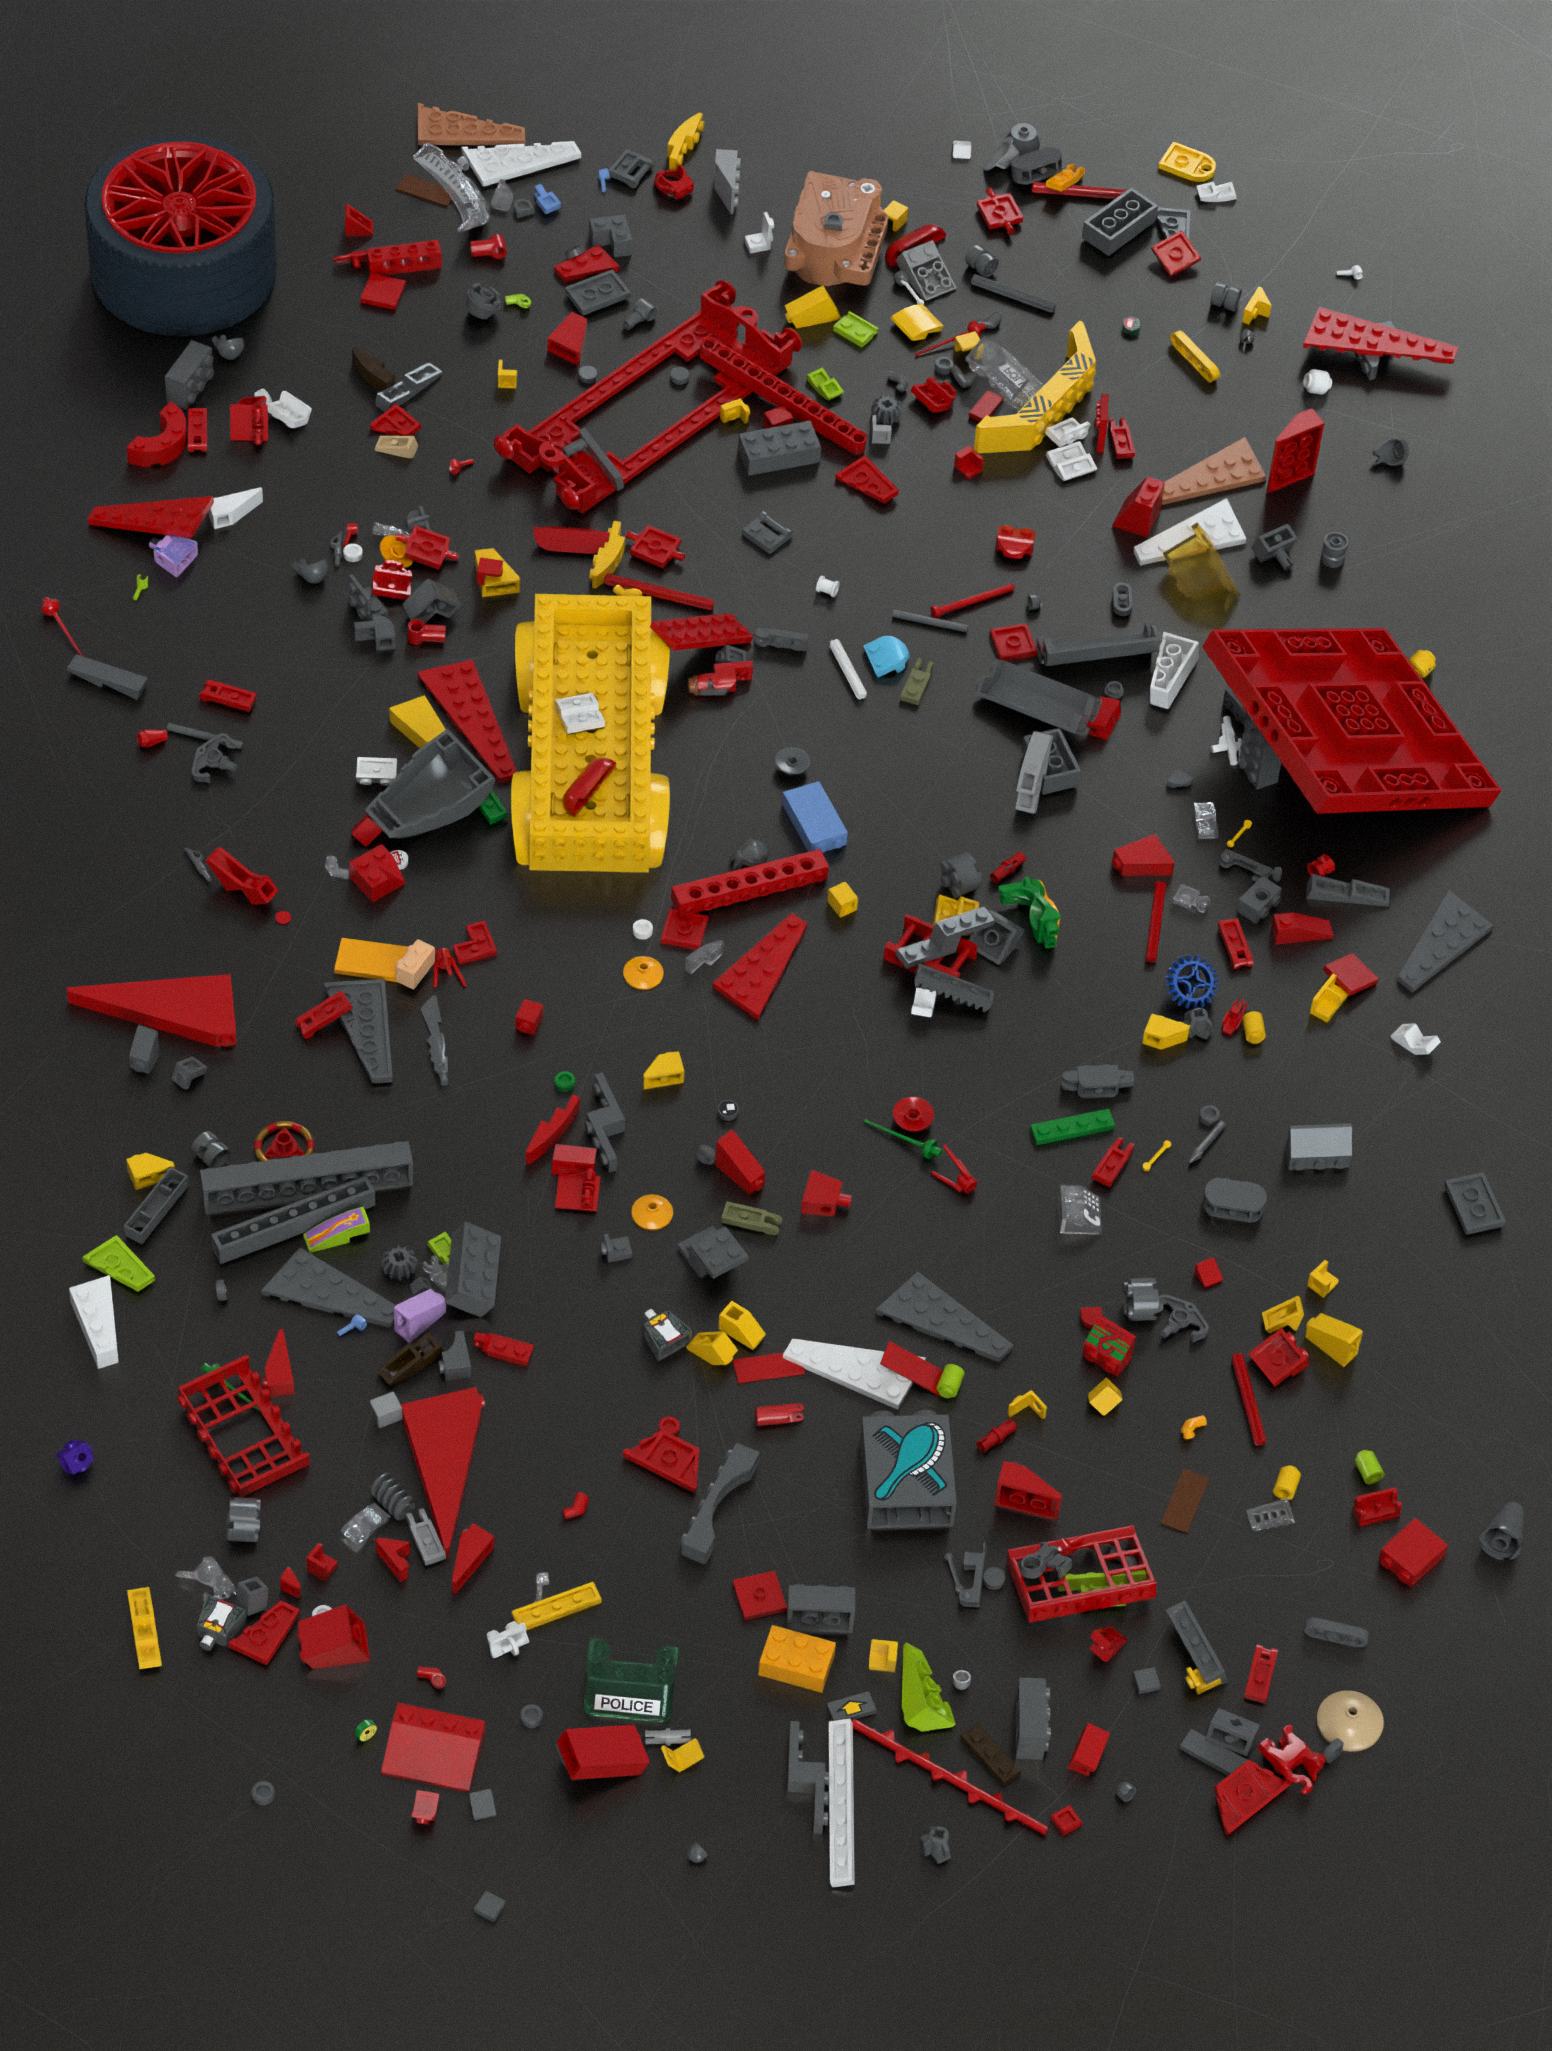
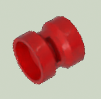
(1322, 866)

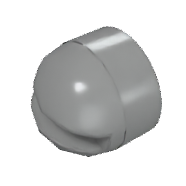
(961, 1679)

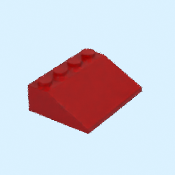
(1296, 450)
(433, 1747)

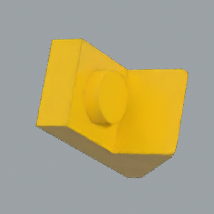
(1257, 305)
(1284, 1314)

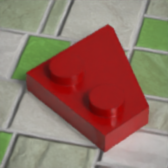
(396, 423)

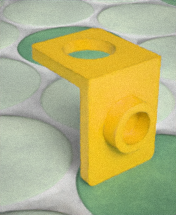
(1027, 1399)
(683, 1756)

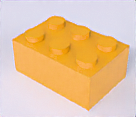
(797, 1658)

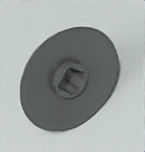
(792, 755)

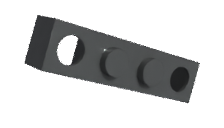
(156, 1205)

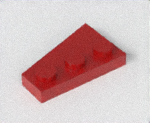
(267, 1634)

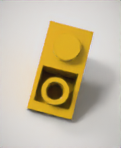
(1164, 1032)
(741, 1325)

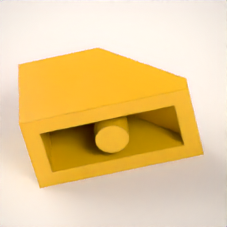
(664, 1071)
(147, 1169)
(713, 1347)

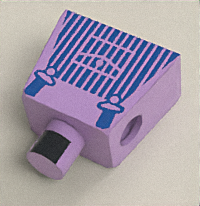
(174, 553)

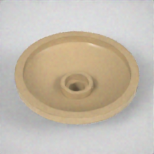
(1356, 1730)

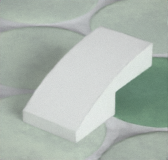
(1210, 193)

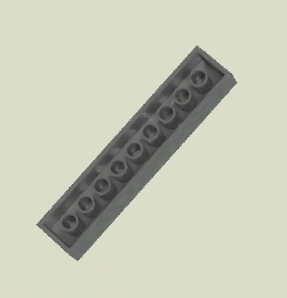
(304, 1176)

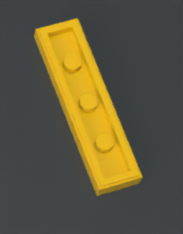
(557, 1606)

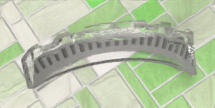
(459, 187)

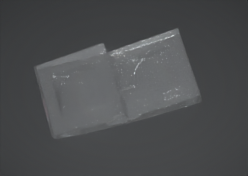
(1205, 820)
(706, 954)
(363, 1523)

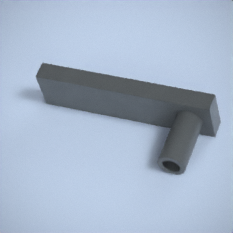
(587, 442)

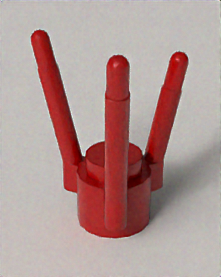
(444, 961)
(965, 1180)

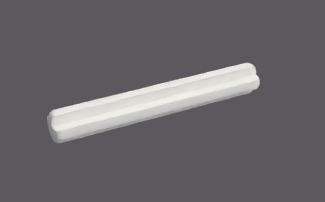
(848, 669)

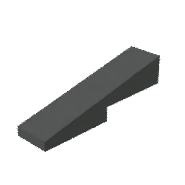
(412, 384)
(101, 673)
(1354, 892)

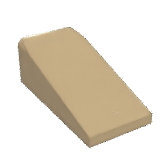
(397, 445)

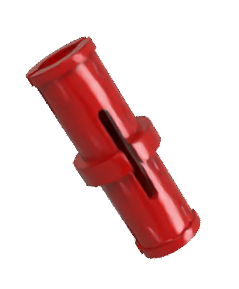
(997, 875)
(996, 1435)

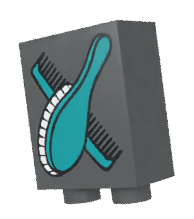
(907, 1470)

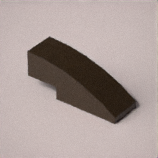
(372, 370)
(411, 1359)

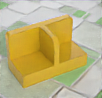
(1328, 1000)

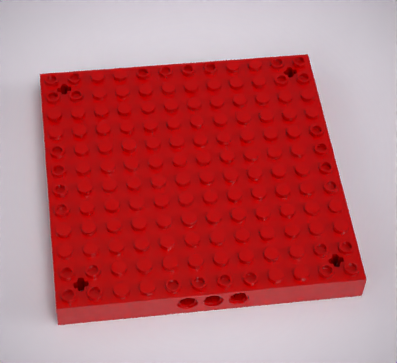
(1351, 719)

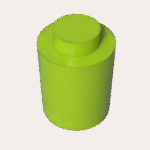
(950, 1380)
(1369, 1467)

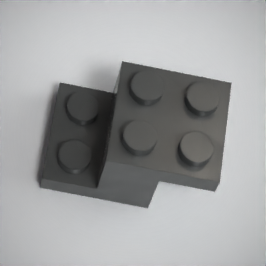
(712, 1252)

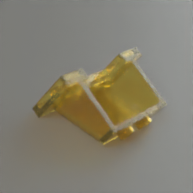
(1199, 567)

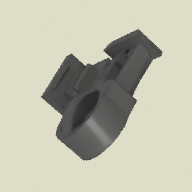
(1045, 1556)

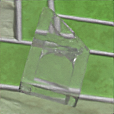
(502, 197)

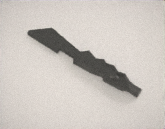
(436, 1041)

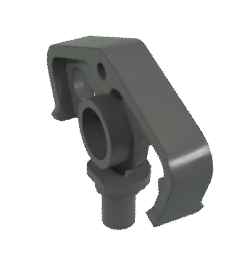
(210, 756)
(1181, 1316)

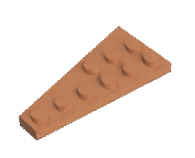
(463, 129)
(1222, 471)

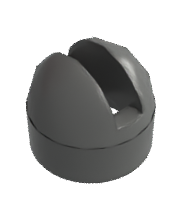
(1247, 335)
(1034, 601)
(1125, 1791)
(696, 1853)

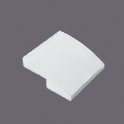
(1071, 461)
(579, 713)

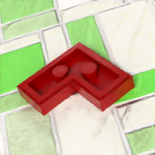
(479, 946)

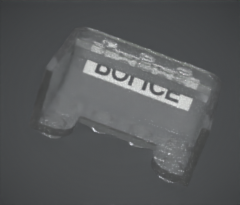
(1003, 371)

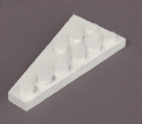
(517, 160)
(1216, 520)
(852, 1368)

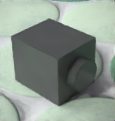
(252, 1595)

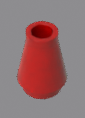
(150, 737)

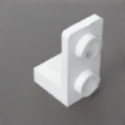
(763, 240)

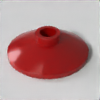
(913, 1107)

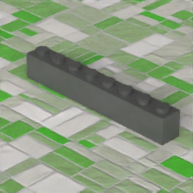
(291, 1220)

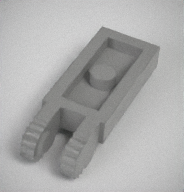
(426, 1538)

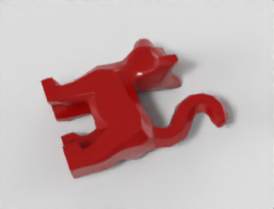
(1290, 1756)

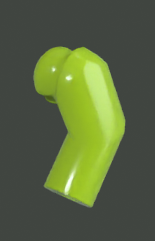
(519, 299)

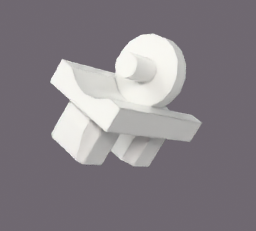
(508, 1640)

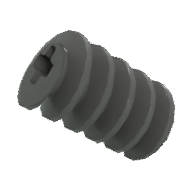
(392, 1496)

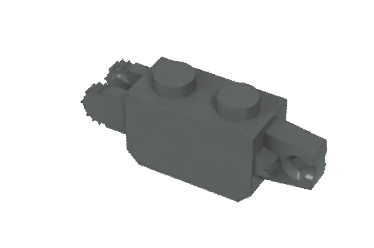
(1097, 1080)

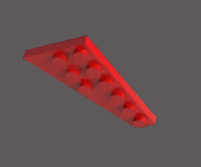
(165, 517)
(760, 969)

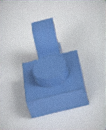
(547, 201)

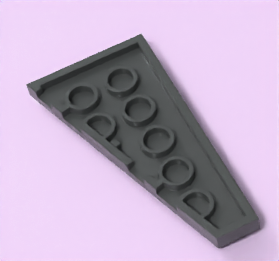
(367, 1024)

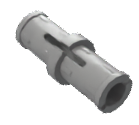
(667, 1737)

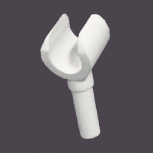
(1356, 271)

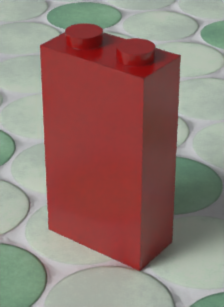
(603, 1752)

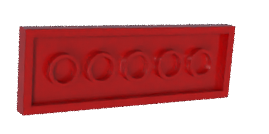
(701, 631)

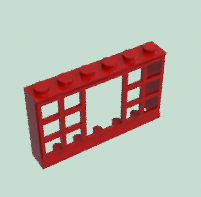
(271, 1413)
(1092, 1599)

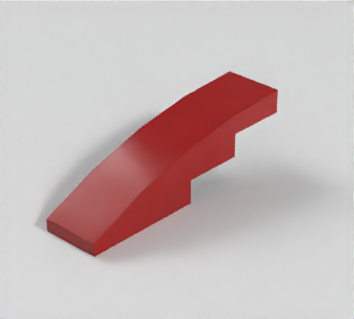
(549, 1133)

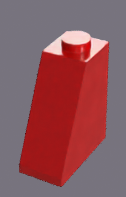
(569, 338)
(1143, 858)
(738, 1163)

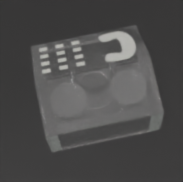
(1079, 1210)

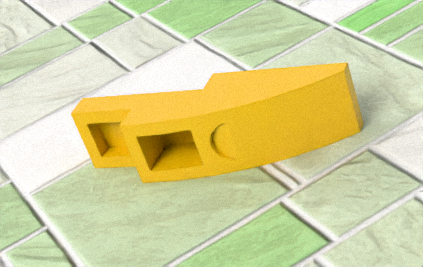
(684, 139)
(609, 556)

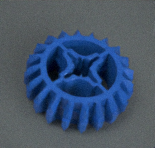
(1189, 991)

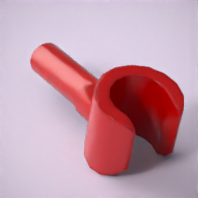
(455, 465)
(352, 529)
(1065, 1545)

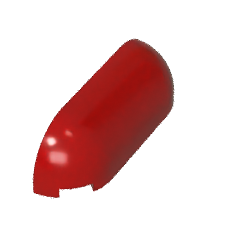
(917, 237)
(570, 539)
(587, 784)

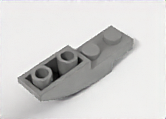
(1032, 772)

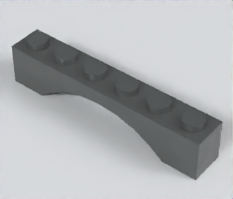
(738, 1469)

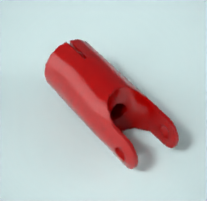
(778, 1414)

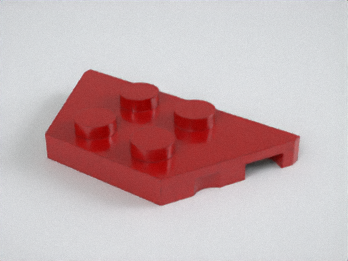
(668, 1458)
(1246, 1793)

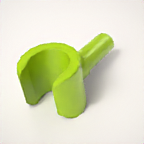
(141, 584)

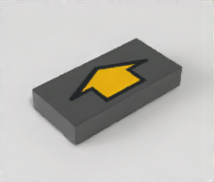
(852, 1707)

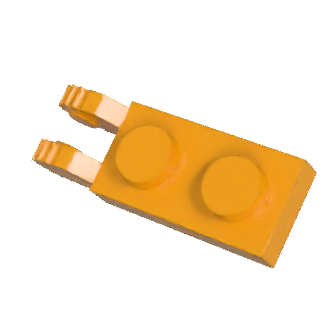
(1065, 178)

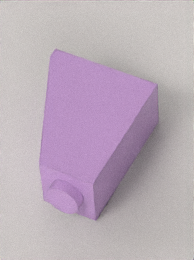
(418, 1314)

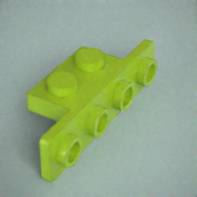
(1095, 1581)

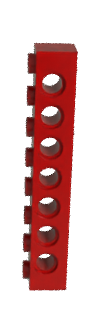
(749, 883)

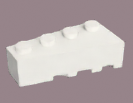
(1172, 668)
(95, 1314)

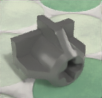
(417, 518)
(1199, 1023)
(936, 1844)

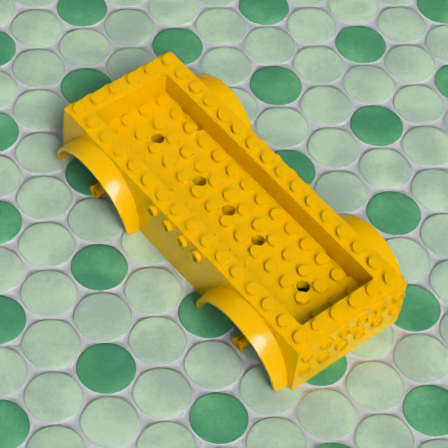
(608, 651)

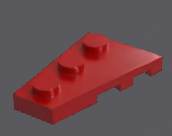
(589, 262)
(1101, 421)
(868, 479)

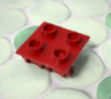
(249, 423)
(578, 1191)

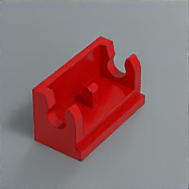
(1106, 718)
(573, 1159)
(1377, 1507)
(1088, 1749)

